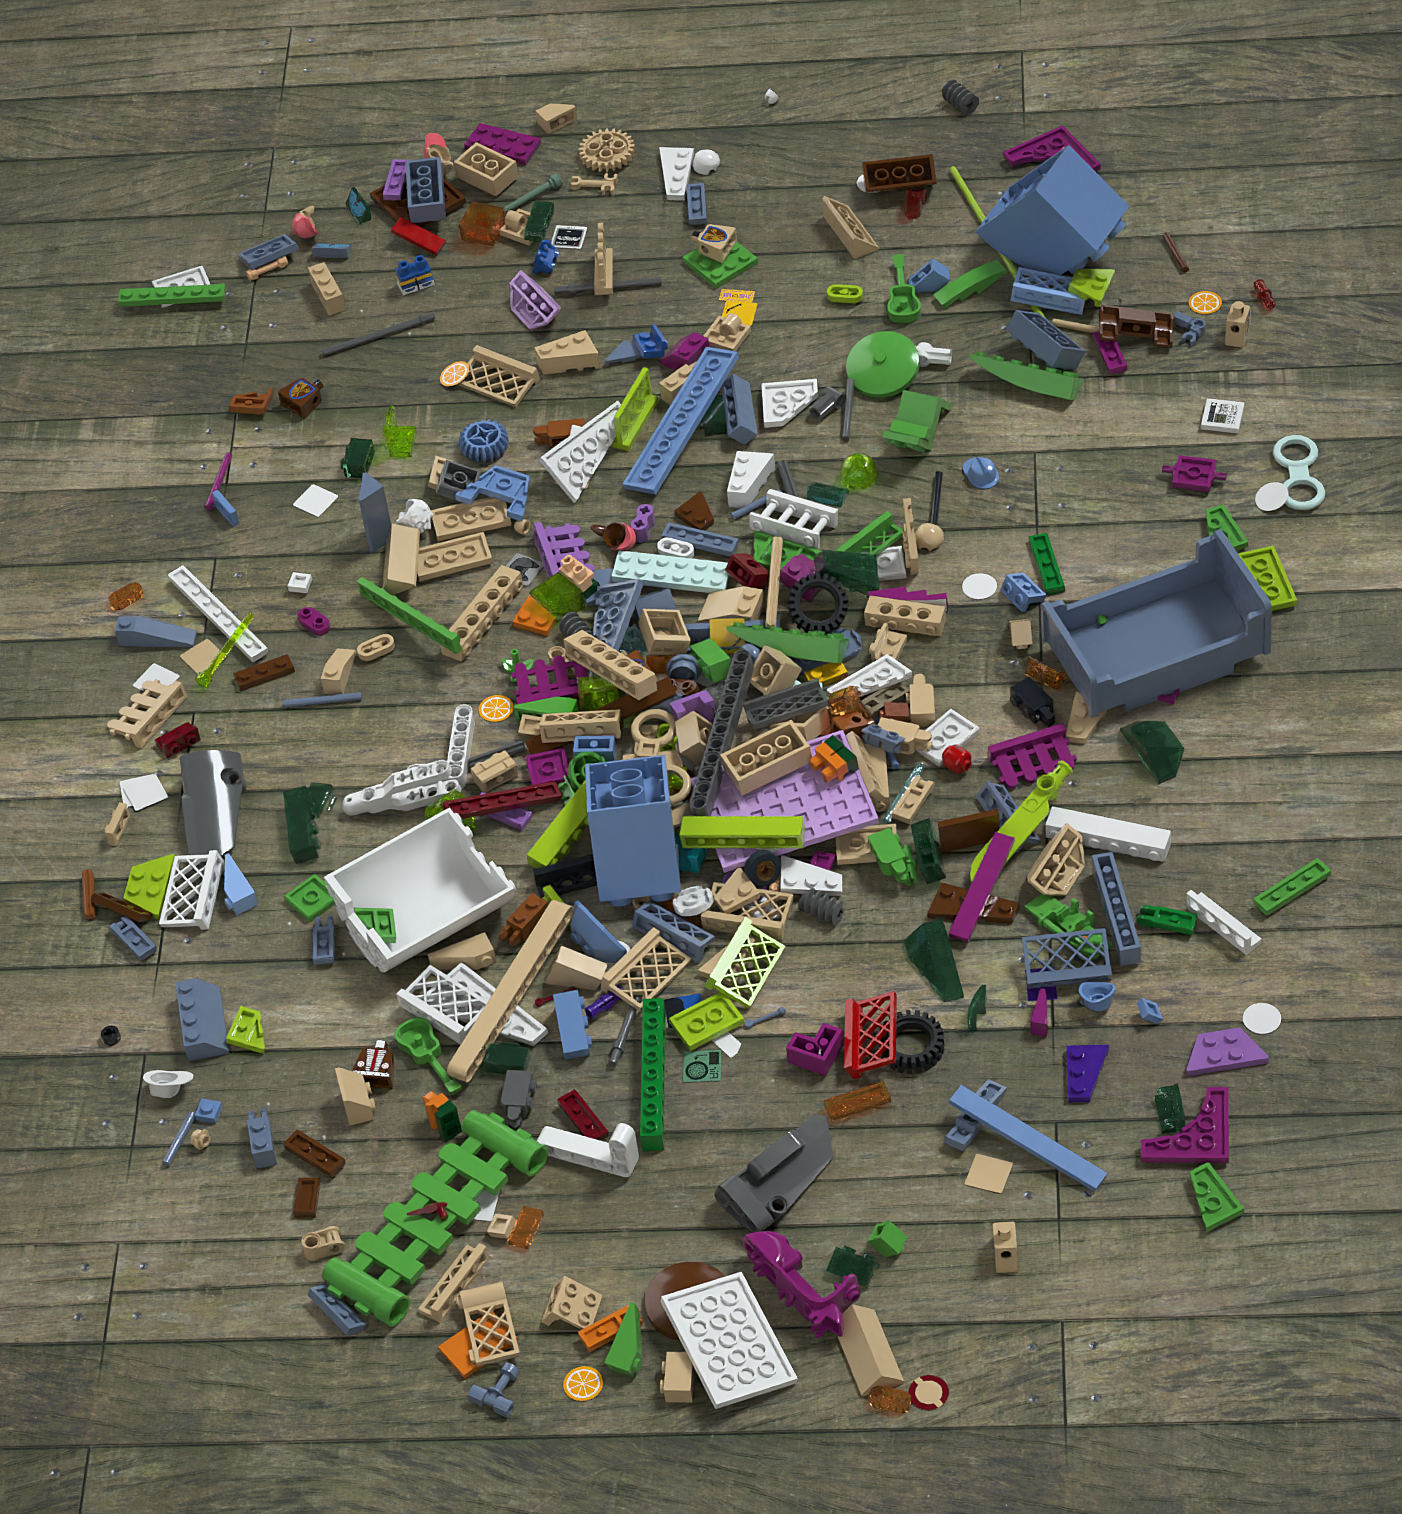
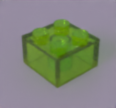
(596, 692)

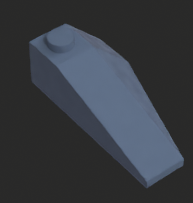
(150, 632)

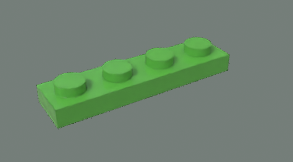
(1292, 887)

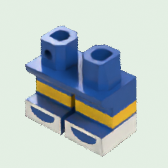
(413, 273)

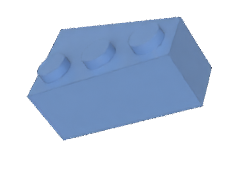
(572, 1024)

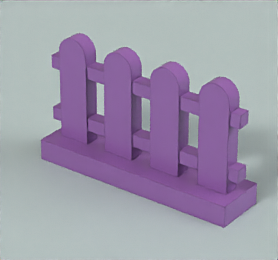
(546, 549)

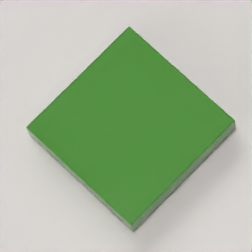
(310, 898)

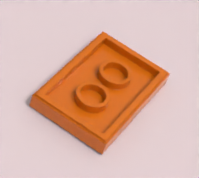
(458, 1346)

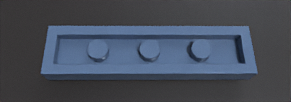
(702, 539)

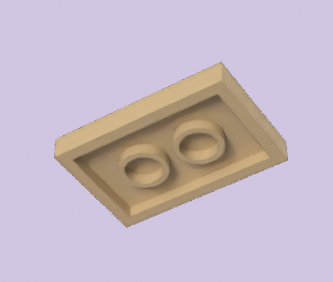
(854, 846)

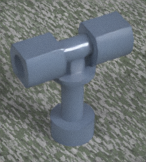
(494, 1395)

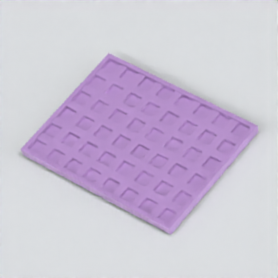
(826, 807)

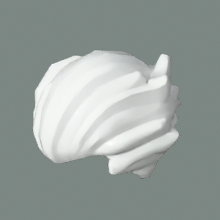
(416, 515)

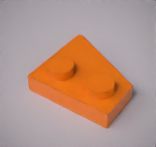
(534, 618)

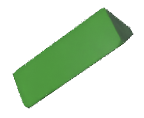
(910, 429)

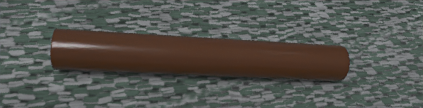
(1174, 250)

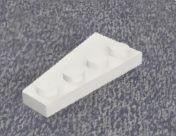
(676, 170)
(875, 676)

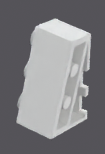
(747, 477)

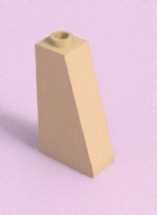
(878, 760)

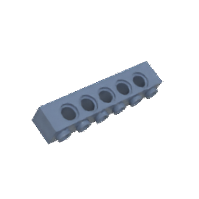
(1116, 909)

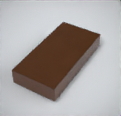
(307, 1197)

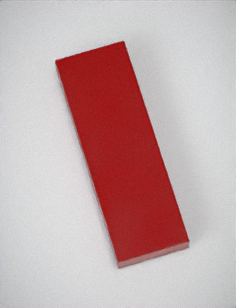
(418, 236)

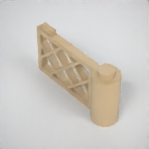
(485, 1301)

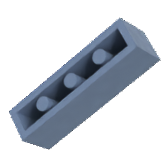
(739, 409)

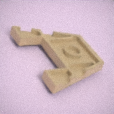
(909, 539)

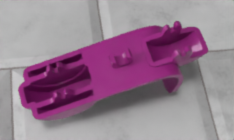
(780, 1265)

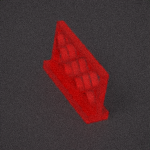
(855, 1020)

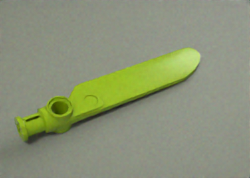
(1030, 812)

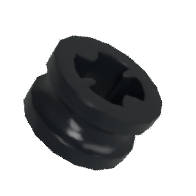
(112, 1040)

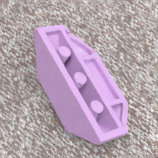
(531, 302)

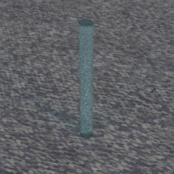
(916, 772)

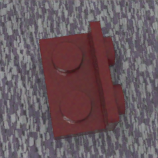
(178, 739)

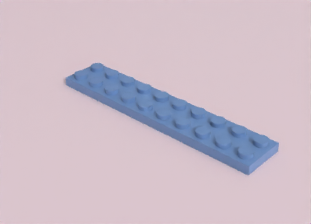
(680, 420)

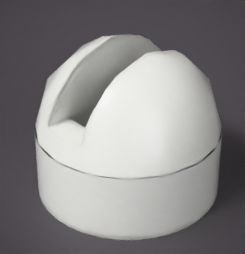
(771, 97)

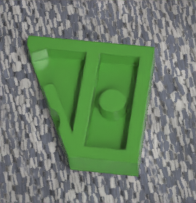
(381, 920)

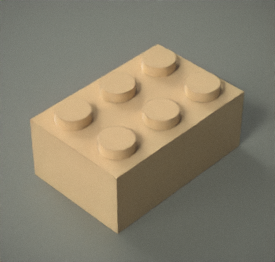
(486, 169)

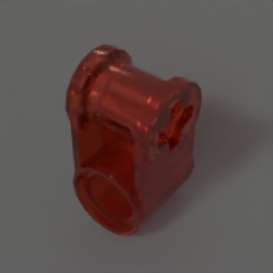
(914, 202)

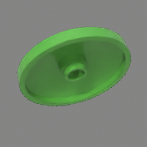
(883, 364)

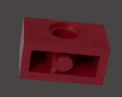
(747, 571)

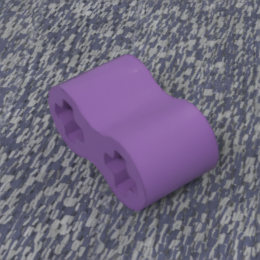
(643, 522)

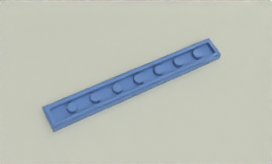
(1028, 1138)

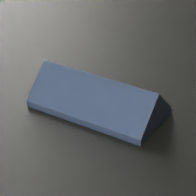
(374, 512)

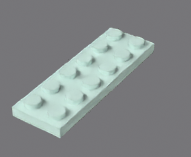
(671, 572)

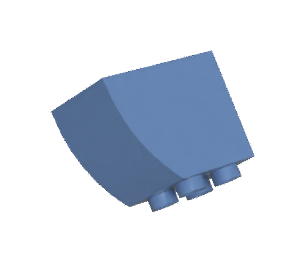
(1055, 216)

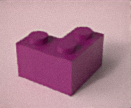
(816, 1053)

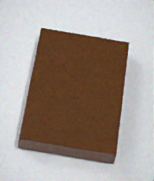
(968, 830)

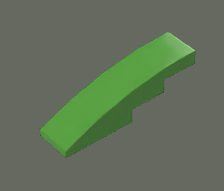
(972, 281)

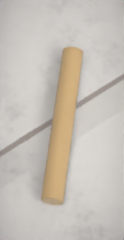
(1074, 326)

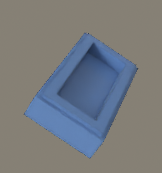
(225, 508)

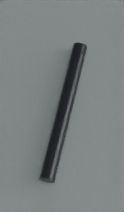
(936, 497)

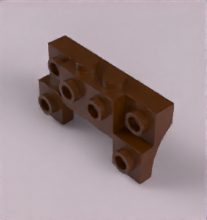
(1135, 322)

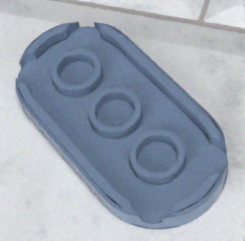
(853, 650)

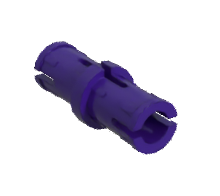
(603, 1003)

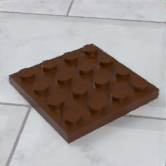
(399, 208)

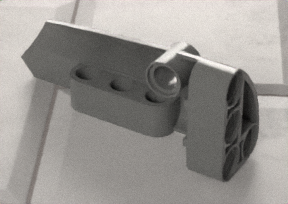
(211, 800)
(777, 1175)

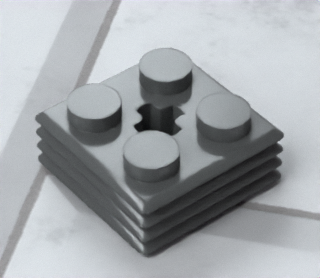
(455, 479)

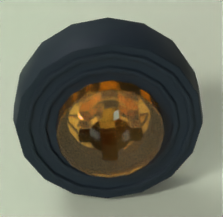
(756, 864)

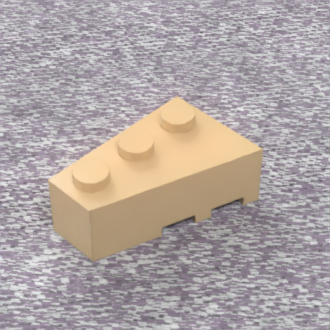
(567, 353)

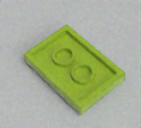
(706, 1020)

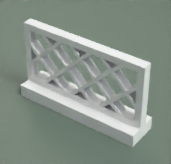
(207, 888)
(438, 1020)

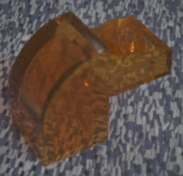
(847, 701)

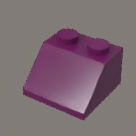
(685, 351)
(794, 570)

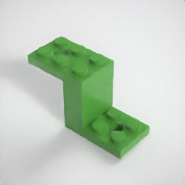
(919, 410)

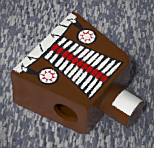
(376, 1065)

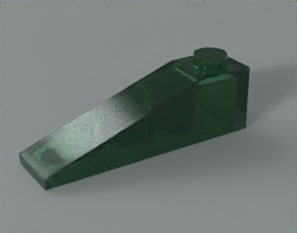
(932, 954)

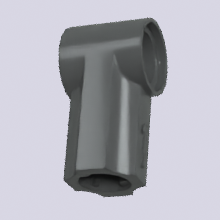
(829, 399)

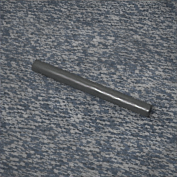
(848, 409)

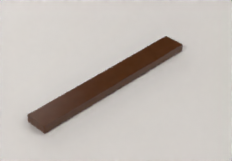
(628, 705)

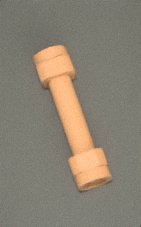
(253, 274)

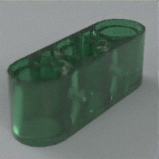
(539, 221)

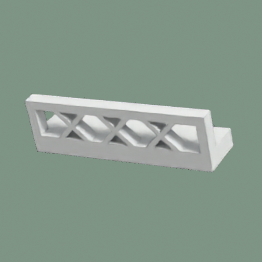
(1222, 922)

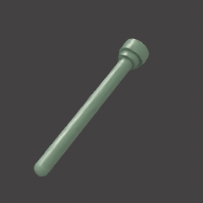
(553, 182)

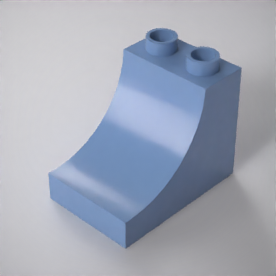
(632, 830)

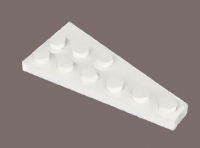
(580, 454)
(519, 1025)

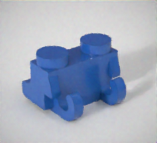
(544, 257)

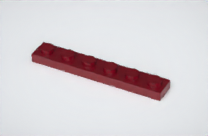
(504, 800)

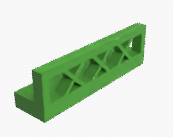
(874, 533)

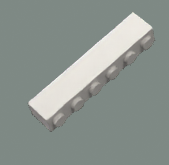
(1112, 834)

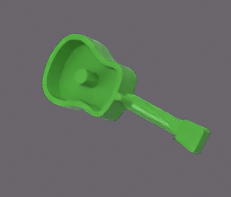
(903, 303)
(418, 1040)

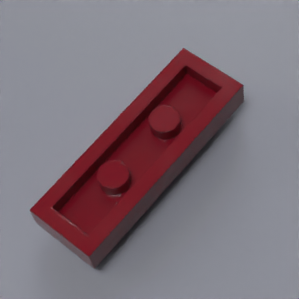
(582, 1116)

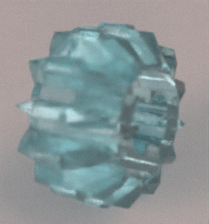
(633, 640)

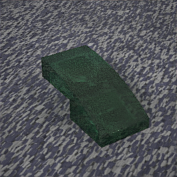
(976, 1007)

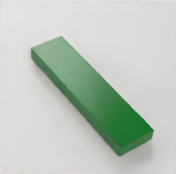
(1046, 564)

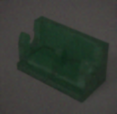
(1170, 1109)

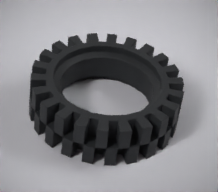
(833, 588)
(925, 1058)

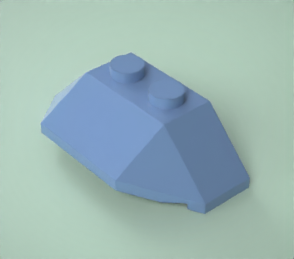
(594, 937)

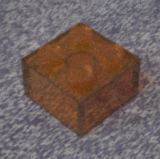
(482, 223)

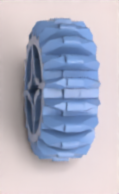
(483, 440)

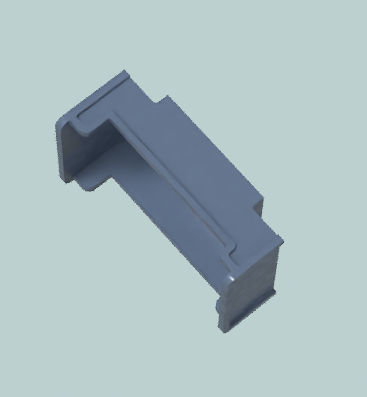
(1162, 629)

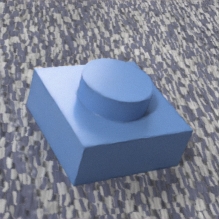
(1149, 1011)
(208, 1111)

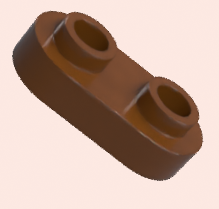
(685, 687)

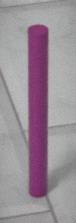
(218, 481)

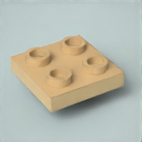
(515, 226)
(727, 332)

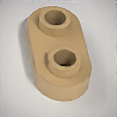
(376, 647)

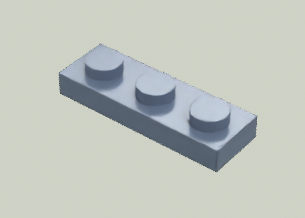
(696, 204)
(336, 1310)

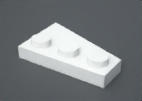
(799, 877)

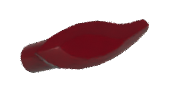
(438, 1207)

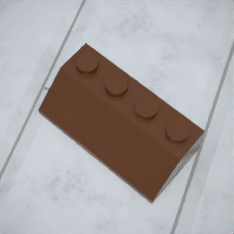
(899, 173)

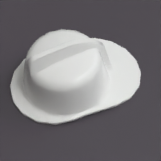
(166, 1083)

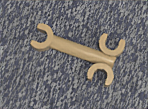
(607, 185)

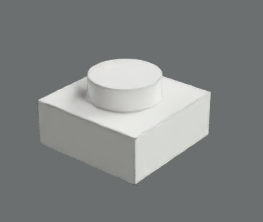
(299, 582)

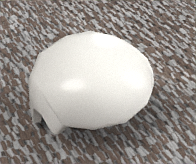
(705, 161)

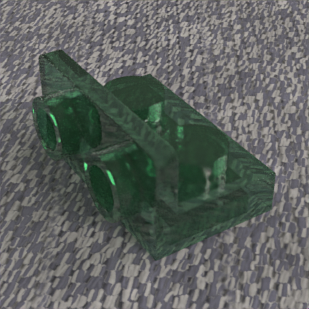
(846, 1262)

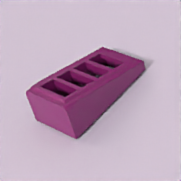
(1038, 1021)

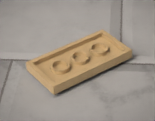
(470, 519)
(453, 556)

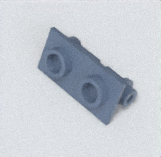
(875, 735)

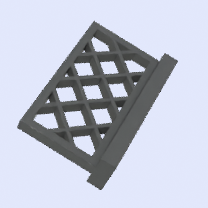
(785, 704)

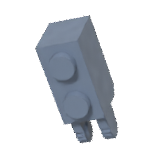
(261, 1139)

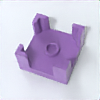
(699, 702)

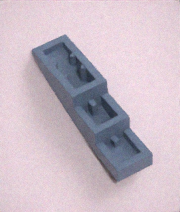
(967, 1127)

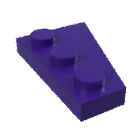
(1083, 1069)

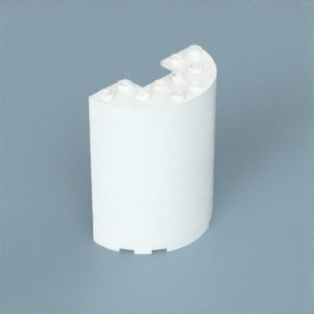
(428, 880)

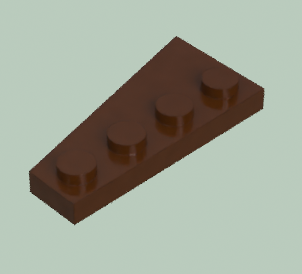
(950, 898)

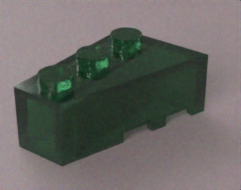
(851, 569)

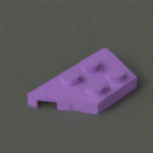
(1224, 1051)

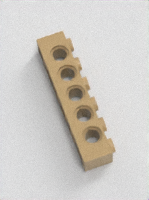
(484, 610)
(610, 664)

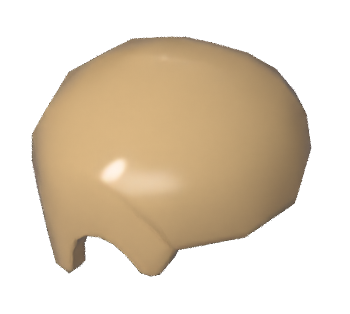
(929, 536)

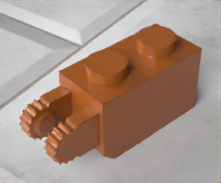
(555, 431)
(523, 920)

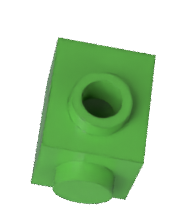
(887, 1239)

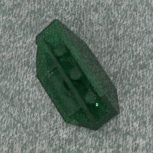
(1155, 747)

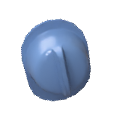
(981, 472)

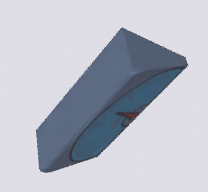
(331, 250)

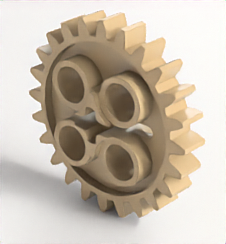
(606, 150)

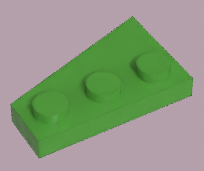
(1219, 518)
(1213, 1197)

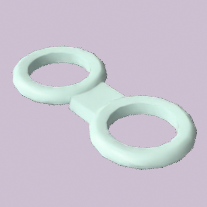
(1299, 471)

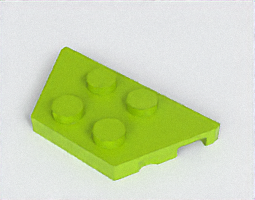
(1091, 284)
(149, 884)

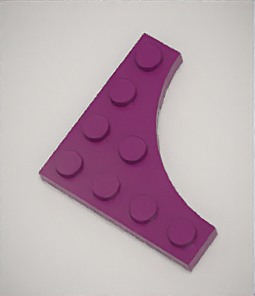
(1046, 146)
(1200, 1140)

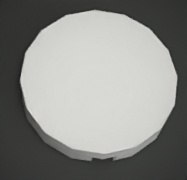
(693, 901)

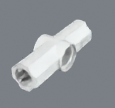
(933, 355)

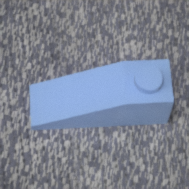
(237, 889)

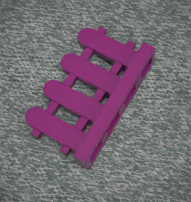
(544, 690)
(1023, 747)

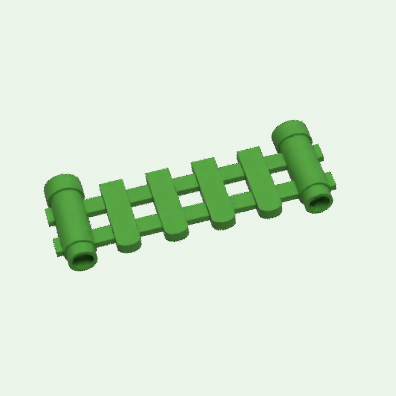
(380, 1295)

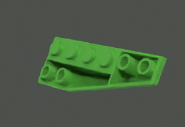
(1032, 377)
(793, 643)

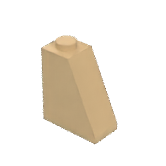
(575, 969)

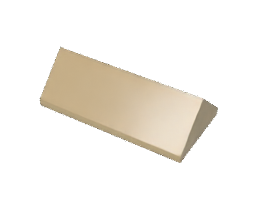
(848, 228)
(401, 559)
(868, 1350)

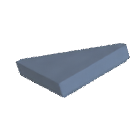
(624, 352)

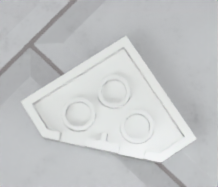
(786, 400)

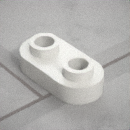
(675, 548)

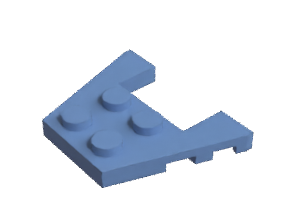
(503, 485)

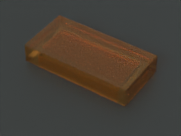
(525, 1227)

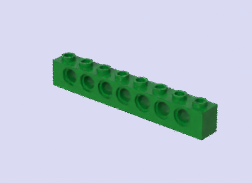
(653, 1074)

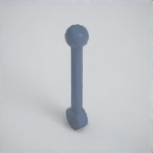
(749, 1023)

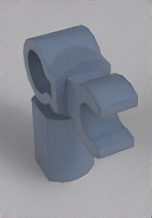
(1195, 326)

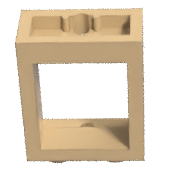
(664, 644)
(810, 723)

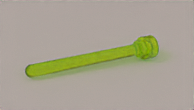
(205, 677)

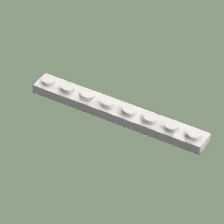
(216, 612)

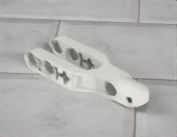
(398, 794)

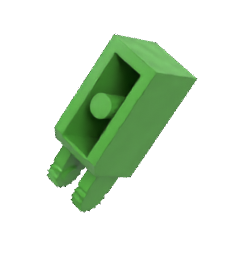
(889, 854)

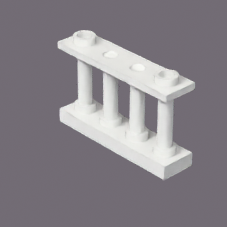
(797, 507)

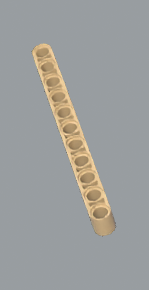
(510, 990)

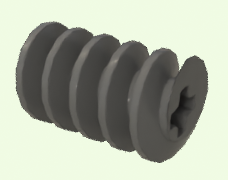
(960, 97)
(571, 624)
(821, 906)

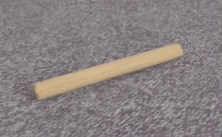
(774, 578)

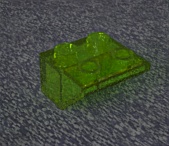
(559, 595)

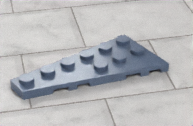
(614, 611)

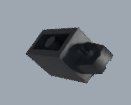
(1033, 702)

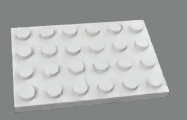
(728, 1340)

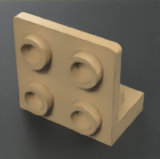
(572, 1304)

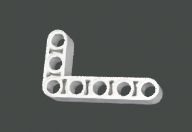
(459, 746)
(614, 1157)

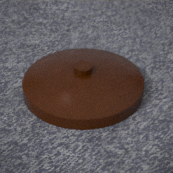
(670, 1280)

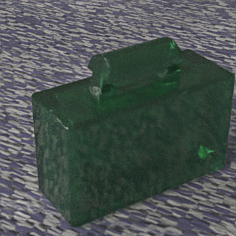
(322, 793)
(506, 1057)

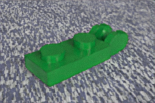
(1167, 919)

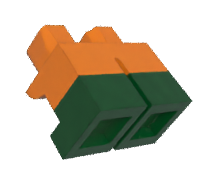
(834, 758)
(442, 1115)

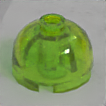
(858, 471)

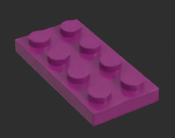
(506, 142)

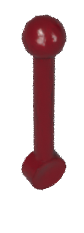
(539, 1001)

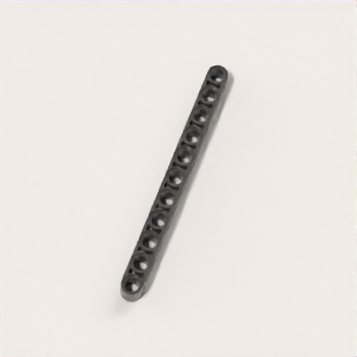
(722, 733)

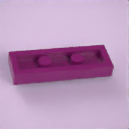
(1111, 355)

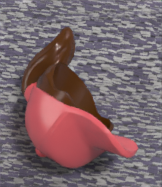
(616, 535)

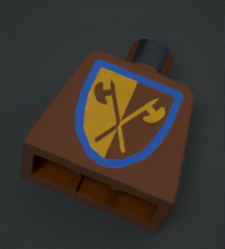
(301, 396)

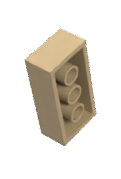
(766, 757)

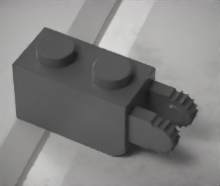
(517, 1096)

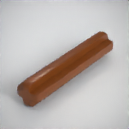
(88, 890)

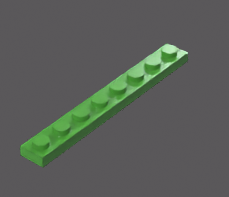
(409, 615)

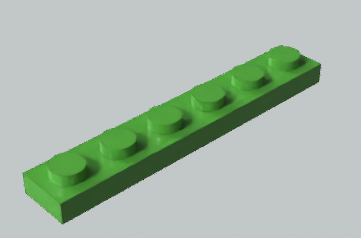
(172, 295)

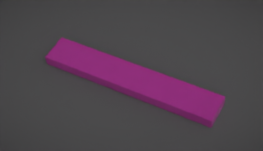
(981, 887)

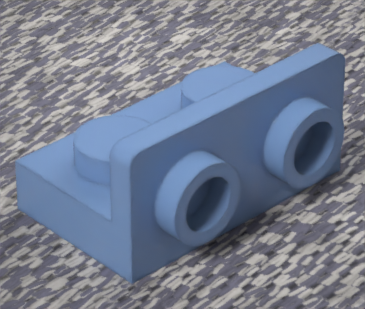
(1021, 590)

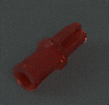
(1264, 294)

